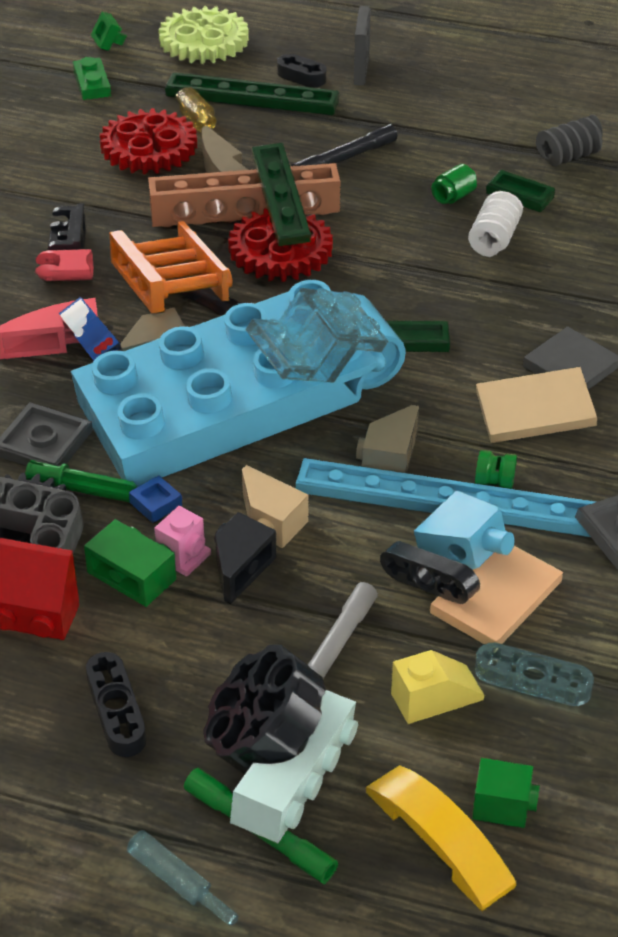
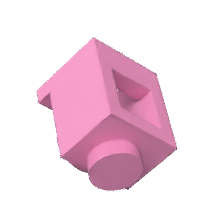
(184, 536)

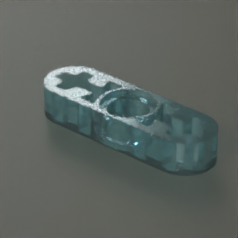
(544, 688)

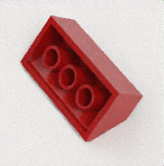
(37, 589)

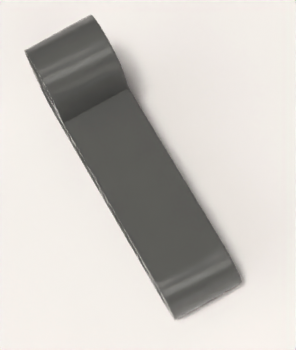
(43, 516)

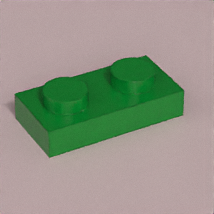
(91, 78)

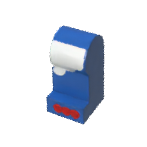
(89, 329)

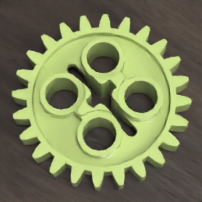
(203, 34)

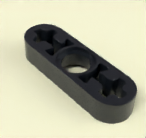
(447, 577)
(112, 718)

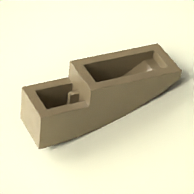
(219, 154)

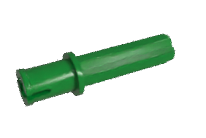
(81, 481)

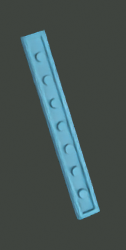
(428, 493)

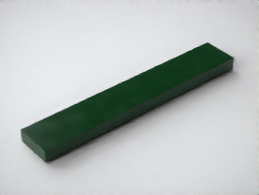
(256, 93)

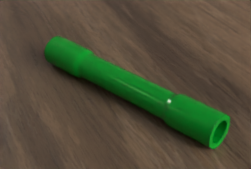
(298, 850)

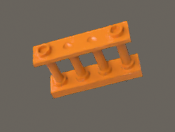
(151, 282)

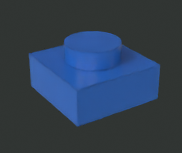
(155, 498)

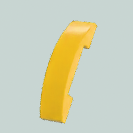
(447, 831)

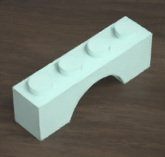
(274, 795)

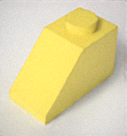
(432, 685)

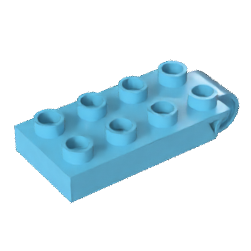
(213, 390)

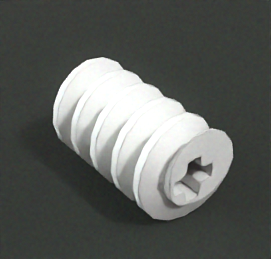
(495, 223)

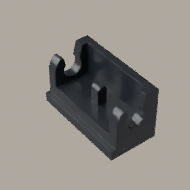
(68, 234)

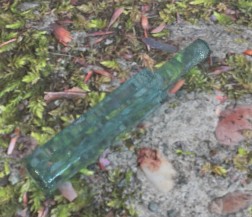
(177, 875)

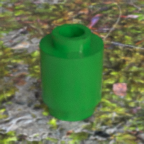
(454, 184)

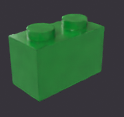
(130, 562)

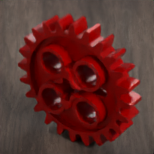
(148, 141)
(257, 249)

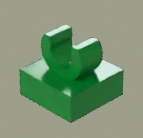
(107, 32)

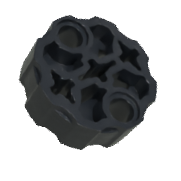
(264, 709)

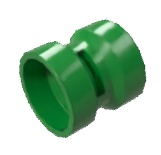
(489, 464)

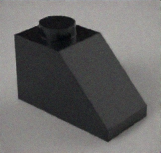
(242, 553)

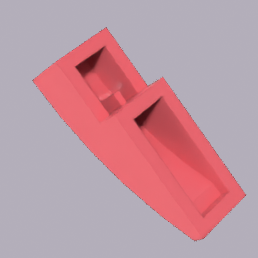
(38, 332)

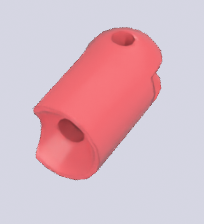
(65, 265)

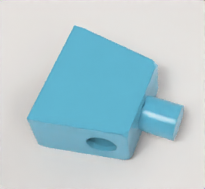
(465, 531)

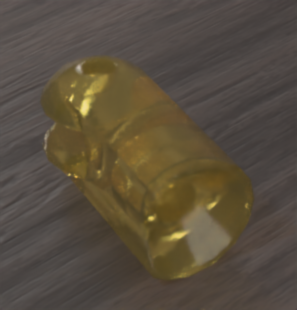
(196, 108)

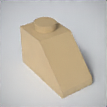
(274, 504)

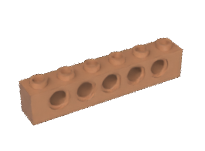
(229, 189)

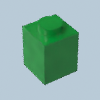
(504, 793)

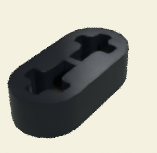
(301, 70)

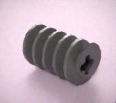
(570, 140)

